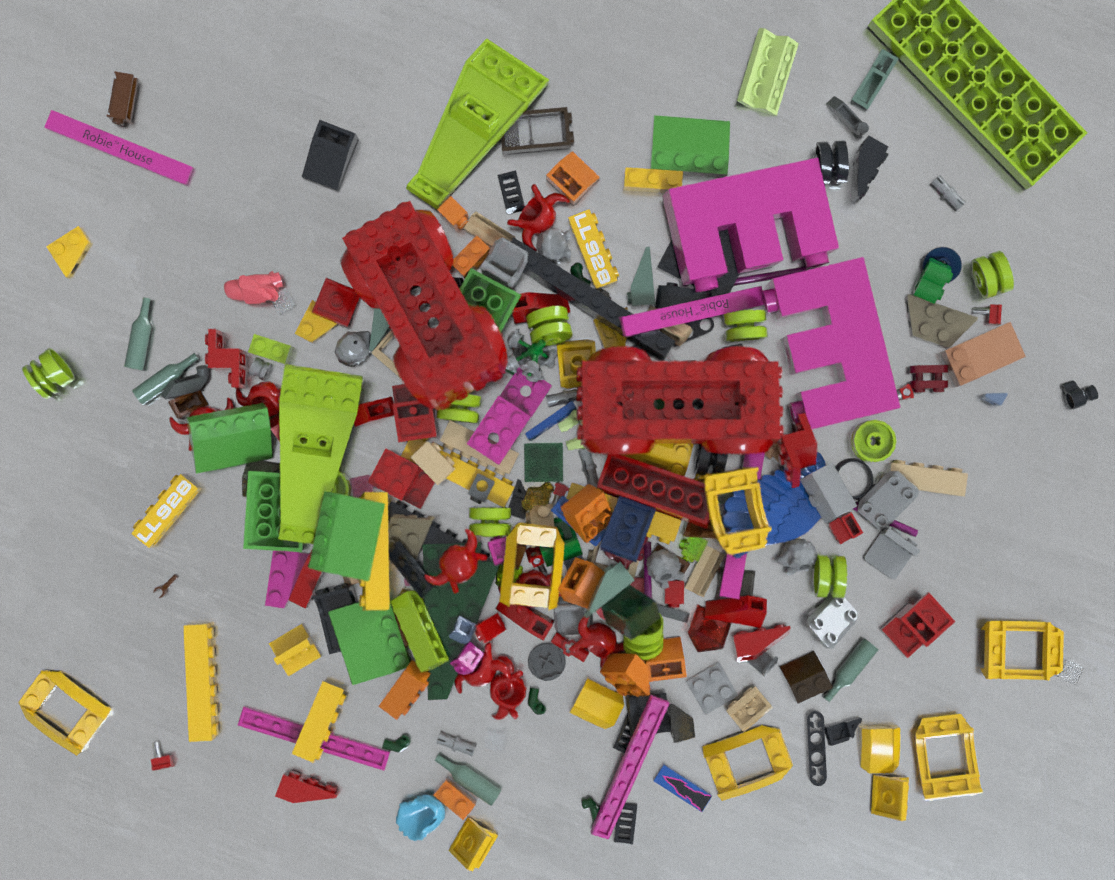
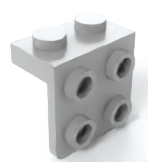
(891, 552)

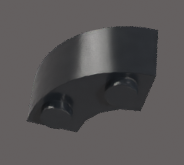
(672, 295)

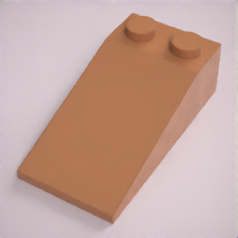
(982, 354)

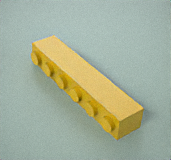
(466, 473)
(662, 525)
(376, 590)
(199, 682)

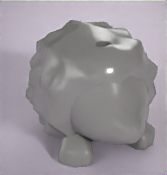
(554, 244)
(353, 347)
(798, 556)
(664, 567)

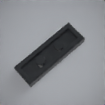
(410, 569)

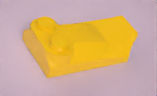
(667, 457)

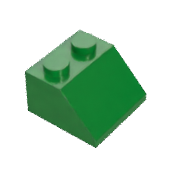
(571, 543)

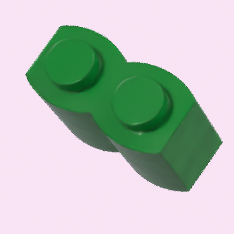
(932, 281)

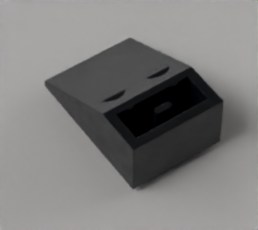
(329, 155)
(864, 164)

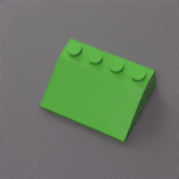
(691, 146)
(493, 296)
(230, 437)
(264, 514)
(346, 536)
(368, 642)

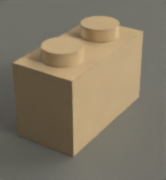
(433, 462)

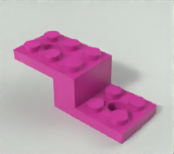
(508, 416)

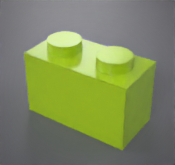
(270, 349)

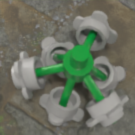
(532, 355)

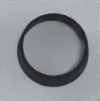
(845, 461)

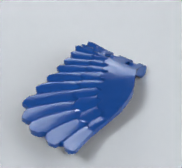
(785, 507)

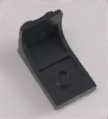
(330, 600)

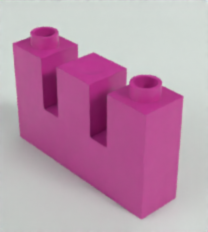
(747, 208)
(848, 341)

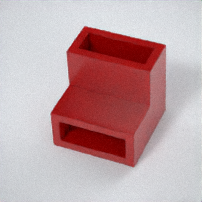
(845, 527)

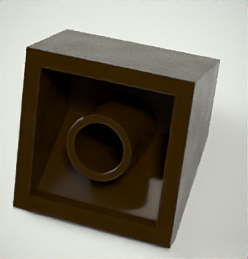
(805, 677)

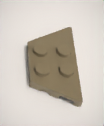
(937, 322)
(409, 531)

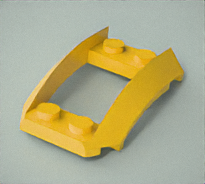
(731, 481)
(532, 594)
(996, 643)
(86, 725)
(721, 769)
(953, 785)

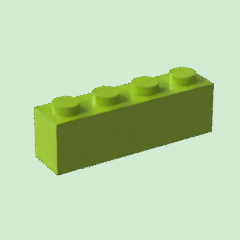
(419, 631)

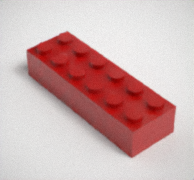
(655, 488)

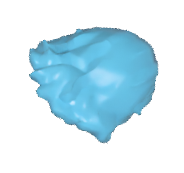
(420, 816)

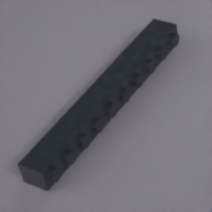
(591, 301)

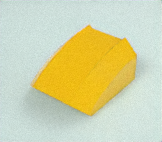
(570, 358)
(598, 704)
(879, 748)

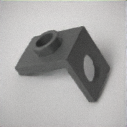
(476, 495)
(763, 663)

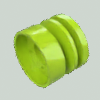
(45, 375)
(648, 643)

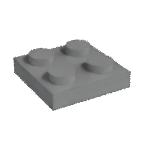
(712, 688)

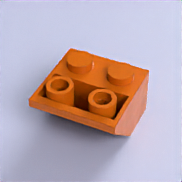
(572, 177)
(587, 512)
(580, 582)
(669, 663)
(627, 674)

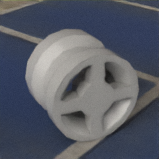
(259, 368)

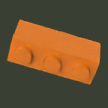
(405, 691)

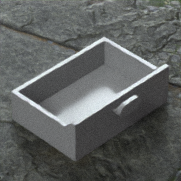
(828, 493)

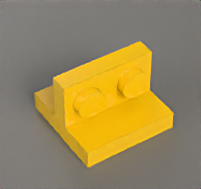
(295, 650)
(890, 797)
(472, 844)

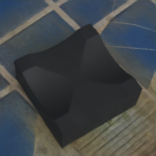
(635, 708)

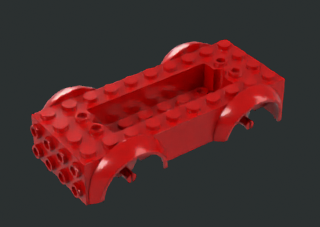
(408, 251)
(733, 382)

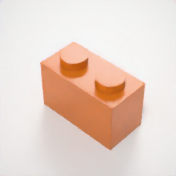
(453, 214)
(471, 256)
(455, 798)

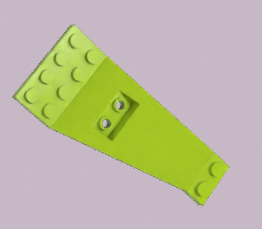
(495, 89)
(319, 408)

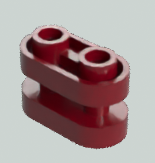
(937, 385)

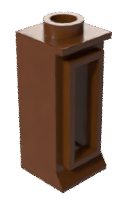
(122, 98)

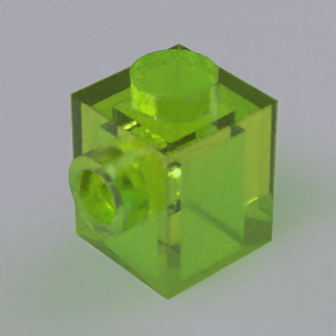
(692, 548)

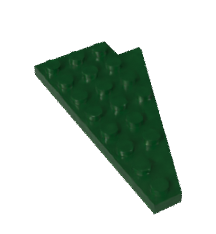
(446, 607)

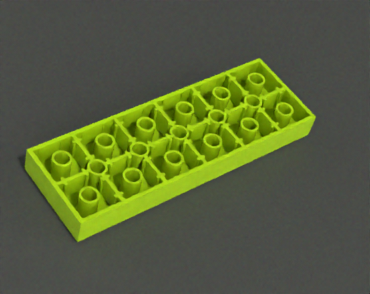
(980, 84)

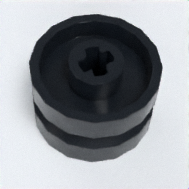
(833, 161)
(705, 459)

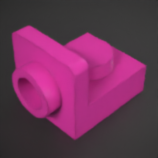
(497, 549)
(467, 659)

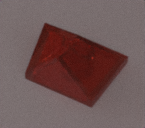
(707, 633)

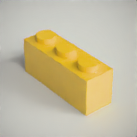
(651, 180)

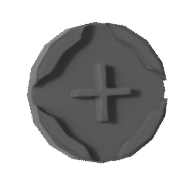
(546, 661)

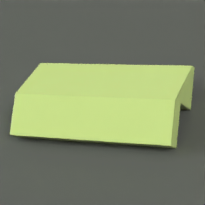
(767, 72)

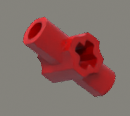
(560, 641)

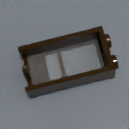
(539, 131)

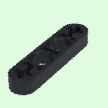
(818, 747)

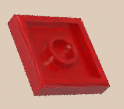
(336, 302)

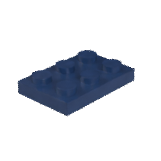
(627, 529)

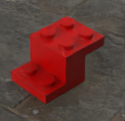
(226, 359)
(411, 417)
(798, 450)
(401, 479)
(917, 625)

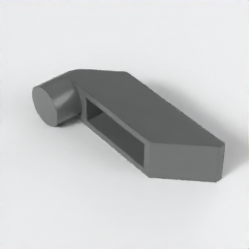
(847, 116)
(186, 384)

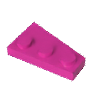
(283, 576)

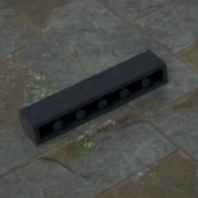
(435, 534)

